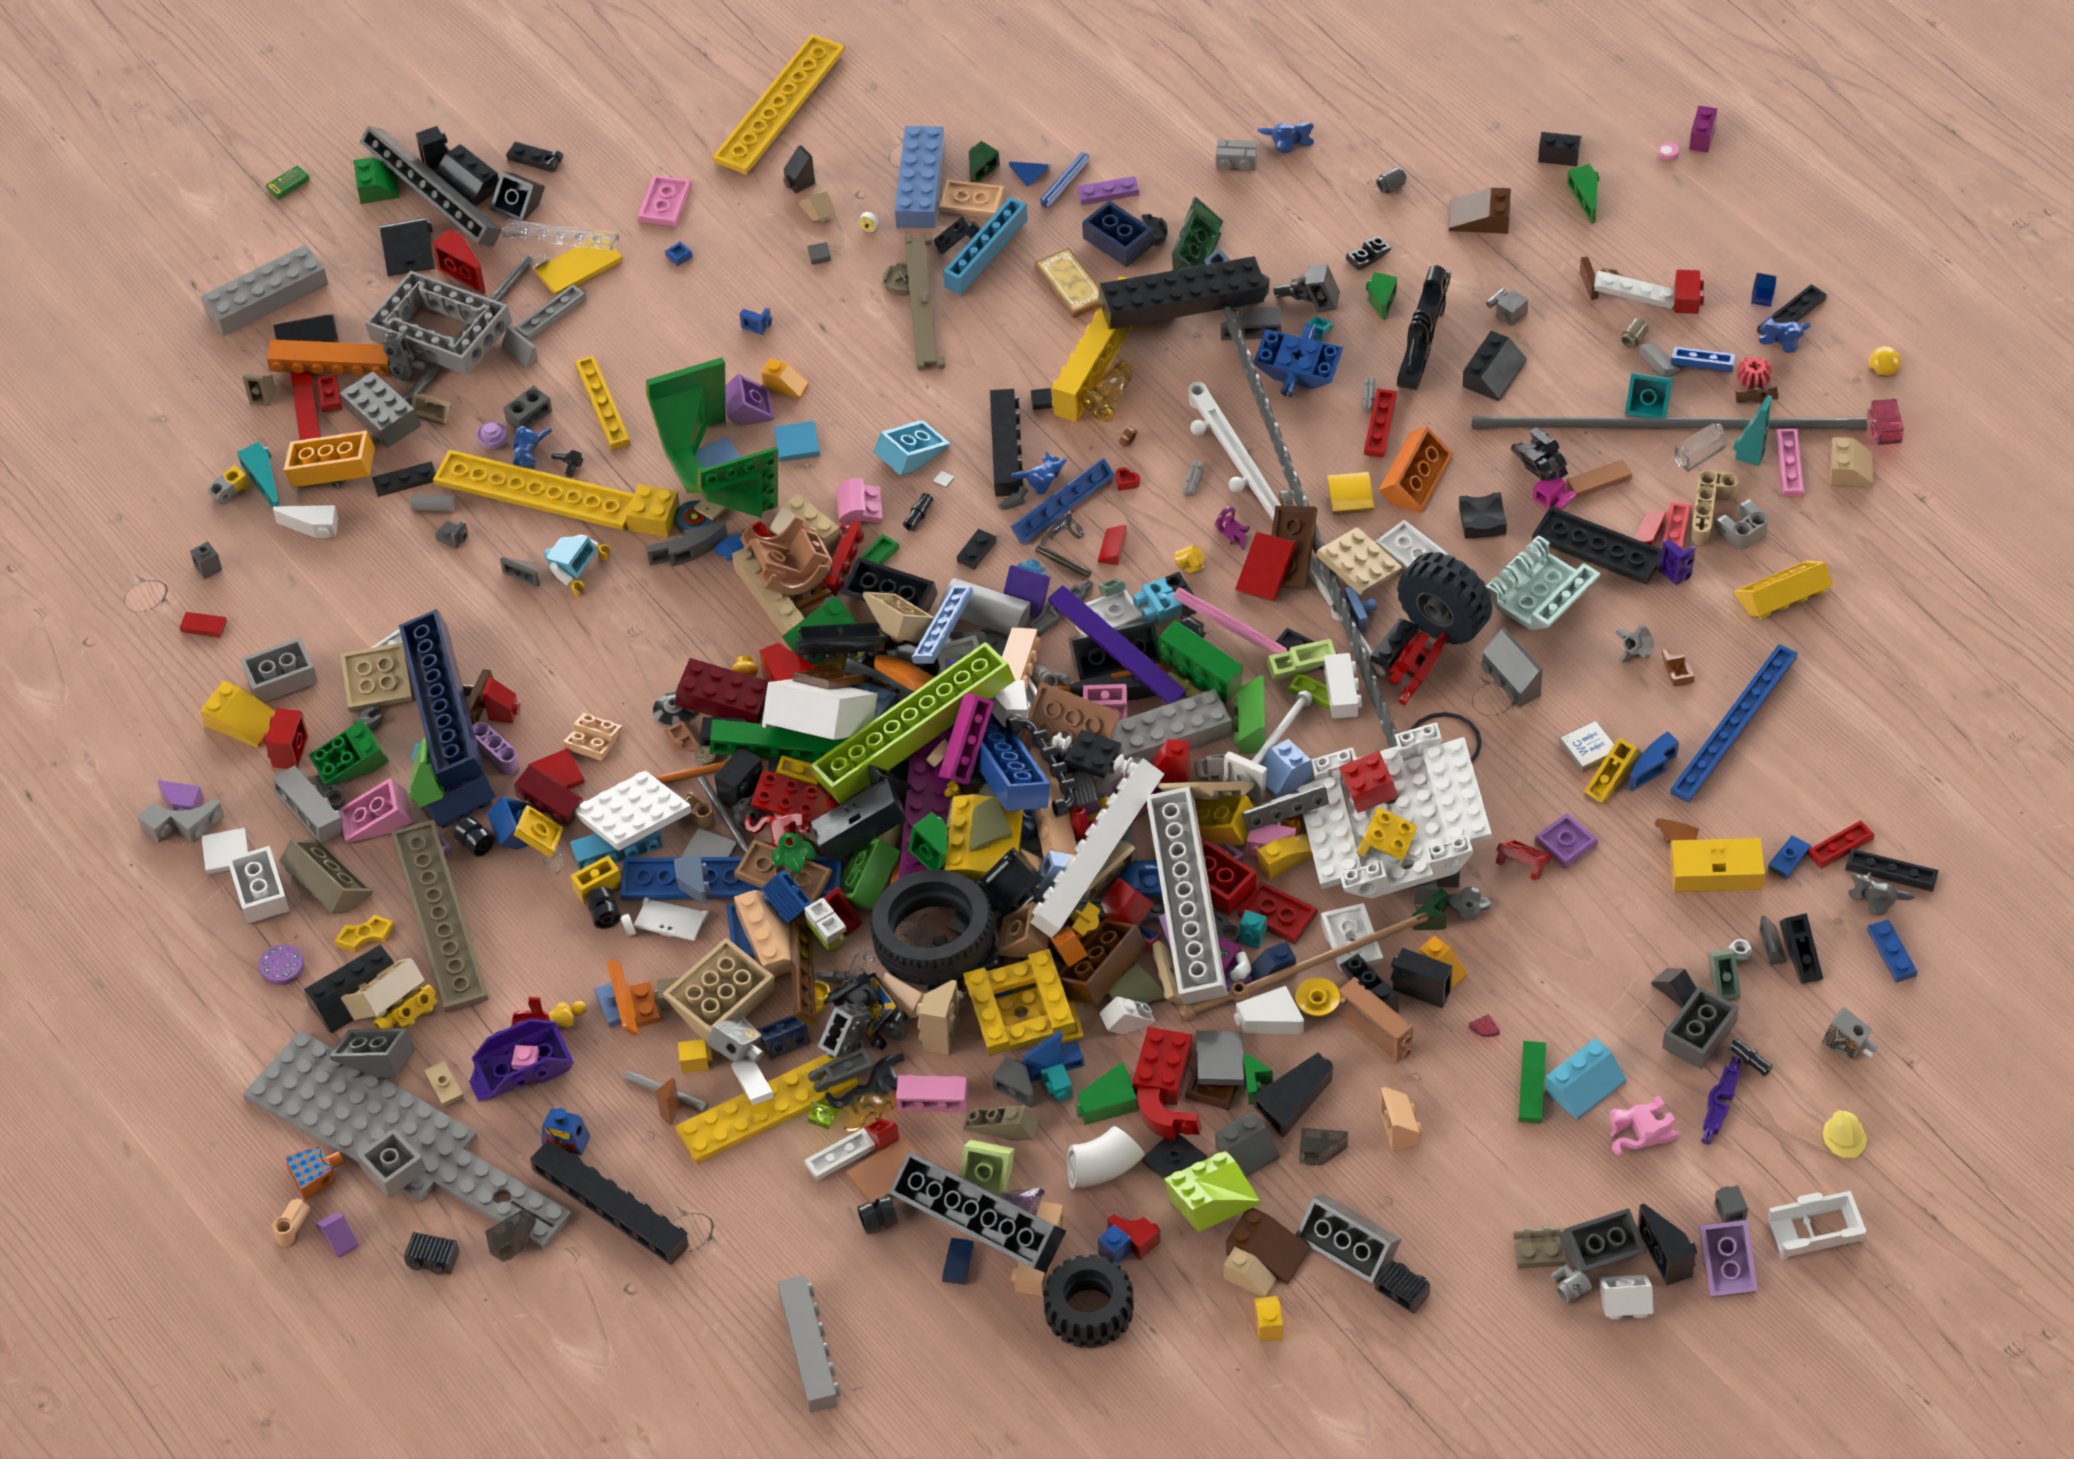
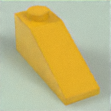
(1613, 770)
(1283, 854)

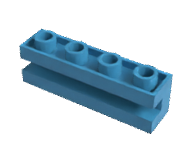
(593, 848)

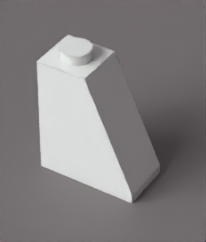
(1010, 702)
(1270, 1014)

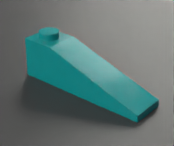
(1753, 440)
(257, 465)

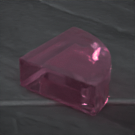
(1484, 1027)

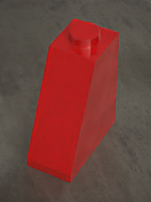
(1173, 761)

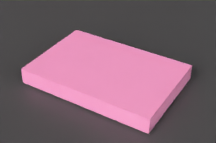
(664, 200)

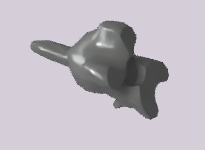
(1878, 894)

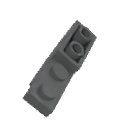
(685, 549)

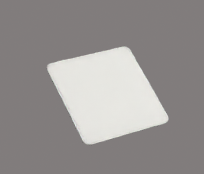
(943, 478)

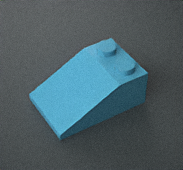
(909, 446)

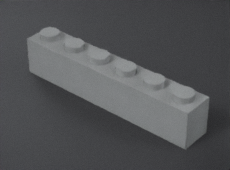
(808, 1344)

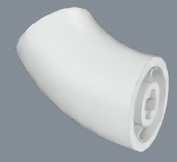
(1102, 1159)

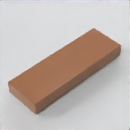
(1599, 478)

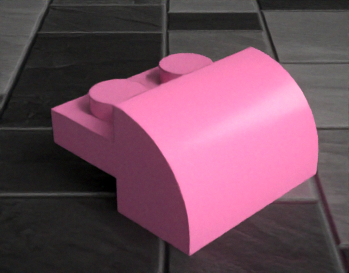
(858, 502)
(1111, 696)

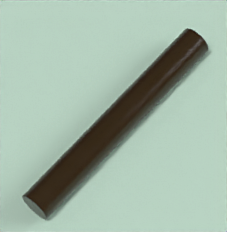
(1063, 561)

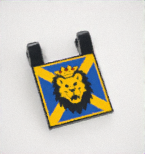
(883, 1011)

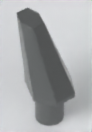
(1014, 499)
(832, 977)

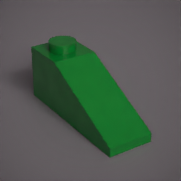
(1583, 184)

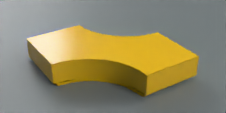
(354, 936)

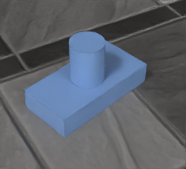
(1359, 609)
(608, 1003)

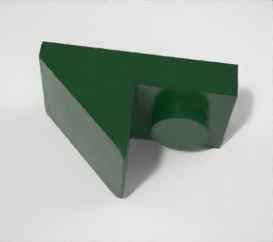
(1434, 908)

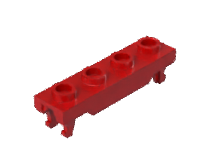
(843, 556)

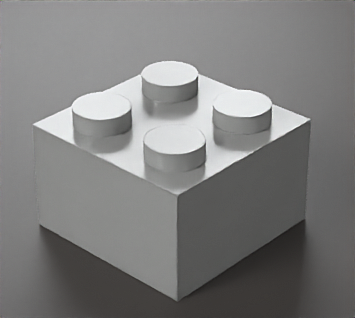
(391, 1163)

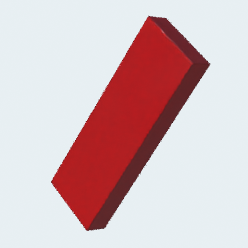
(1841, 844)

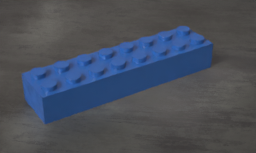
(1011, 770)

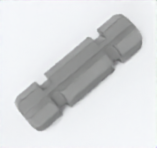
(1368, 395)
(1193, 477)

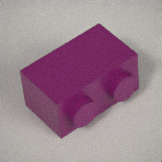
(1703, 128)

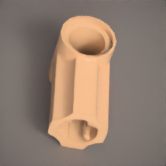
(290, 1222)

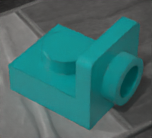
(1323, 327)

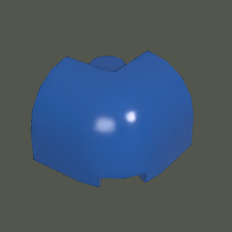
(1143, 876)

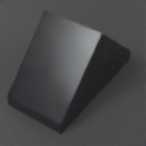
(1675, 985)

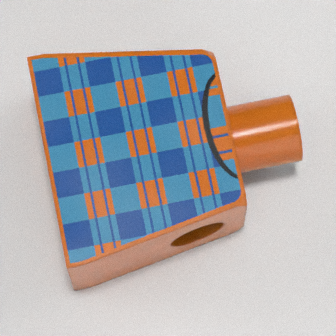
(312, 1170)

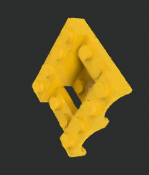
(1044, 1004)

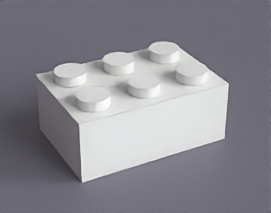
(258, 884)

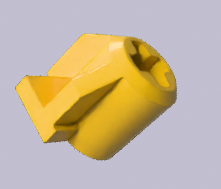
(1190, 559)
(1085, 921)

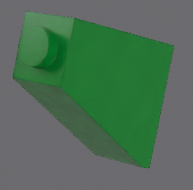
(1107, 1097)

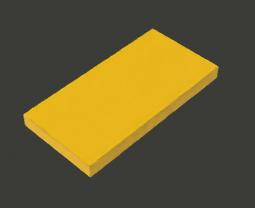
(576, 267)

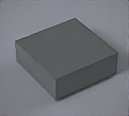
(819, 253)

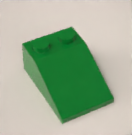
(830, 613)

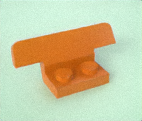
(634, 1002)

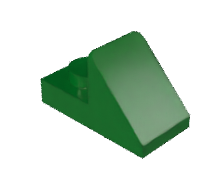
(1255, 1074)

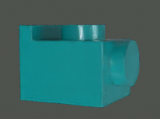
(1252, 929)
(1057, 1083)

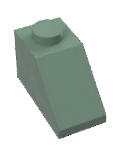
(1724, 973)

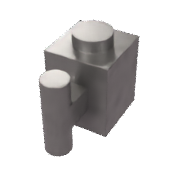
(1510, 306)

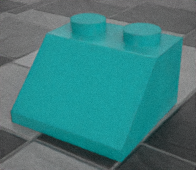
(1648, 396)

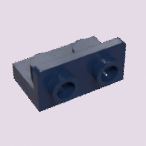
(784, 1036)

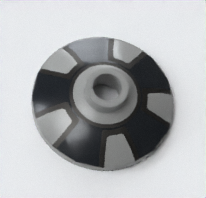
(668, 714)

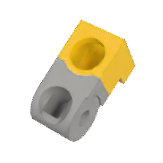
(228, 485)

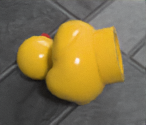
(745, 665)
(564, 1014)

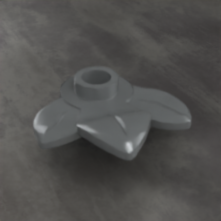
(1469, 903)

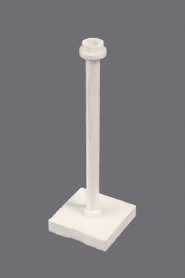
(1241, 769)

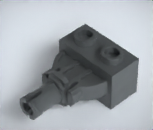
(1314, 286)

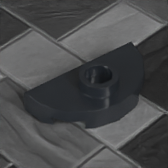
(1159, 228)

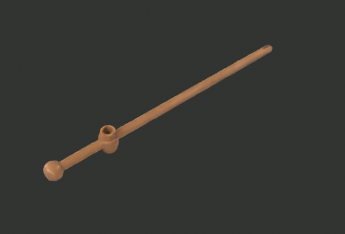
(1239, 991)

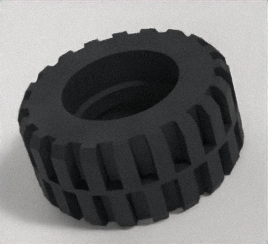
(1082, 1275)

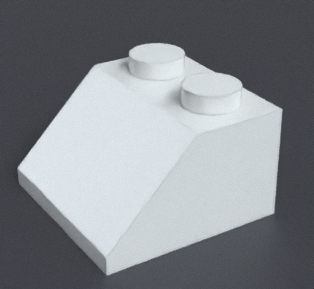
(1626, 1296)

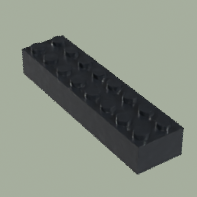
(1181, 292)
(977, 1212)

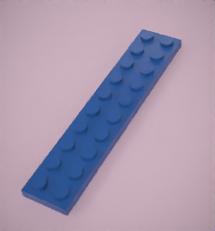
(657, 878)

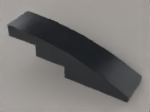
(1135, 689)

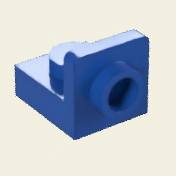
(755, 322)

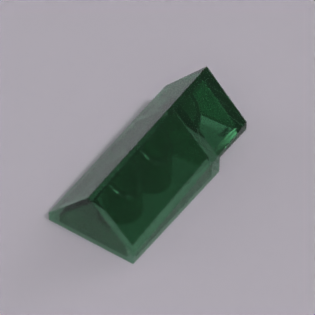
(1197, 236)

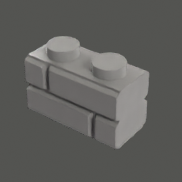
(1236, 154)

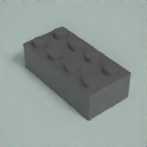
(380, 409)

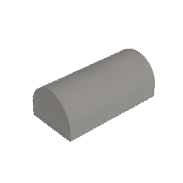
(427, 502)

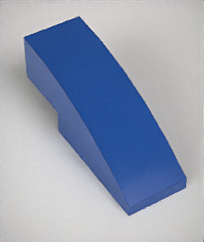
(1654, 760)

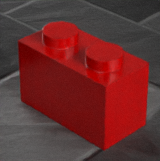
(1688, 291)

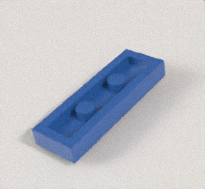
(1703, 359)
(1892, 950)

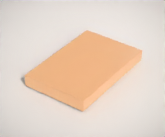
(971, 199)

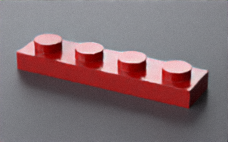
(1380, 423)

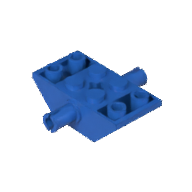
(1297, 359)

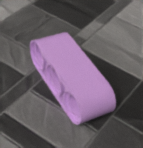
(496, 749)

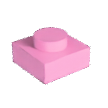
(524, 1056)

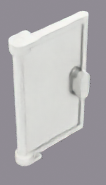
(682, 920)

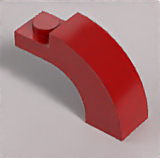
(1163, 1121)

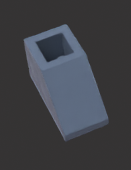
(690, 877)

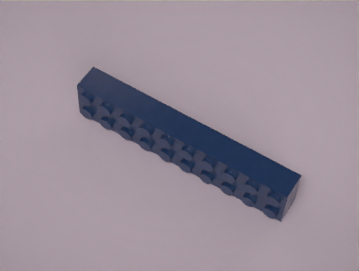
(441, 699)

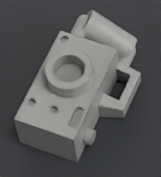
(1214, 767)

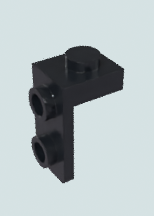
(955, 233)

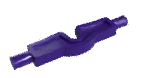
(1716, 1109)

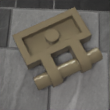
(1538, 1253)

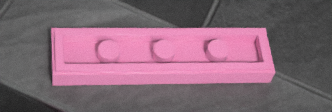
(1790, 463)

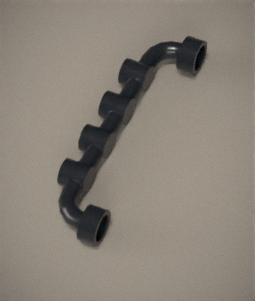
(1048, 754)

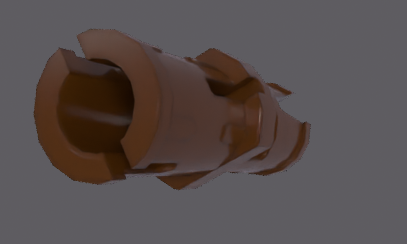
(1756, 394)

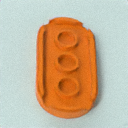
(902, 671)

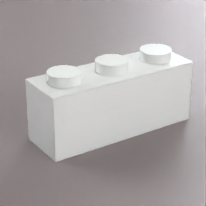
(1342, 685)

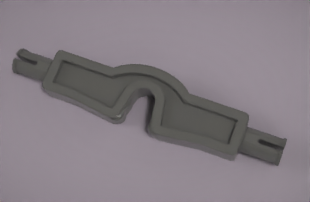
(1049, 617)

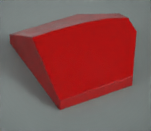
(1125, 903)

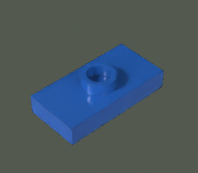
(1789, 857)

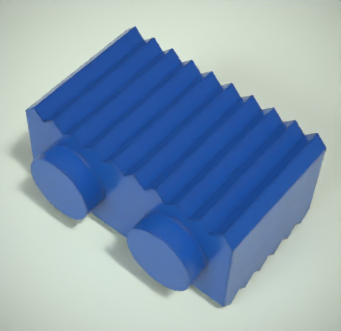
(785, 897)

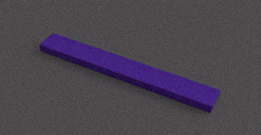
(1116, 645)

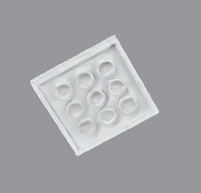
(632, 810)

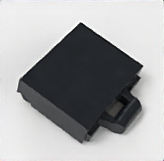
(1009, 882)

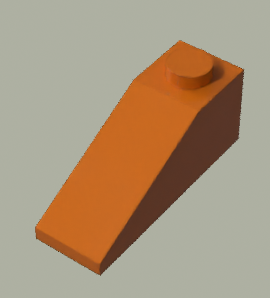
(1068, 945)

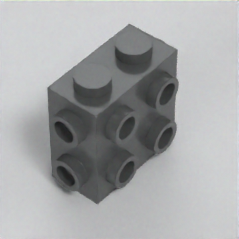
(845, 1029)

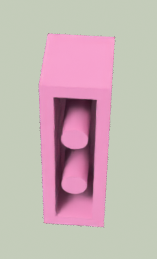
(931, 1093)

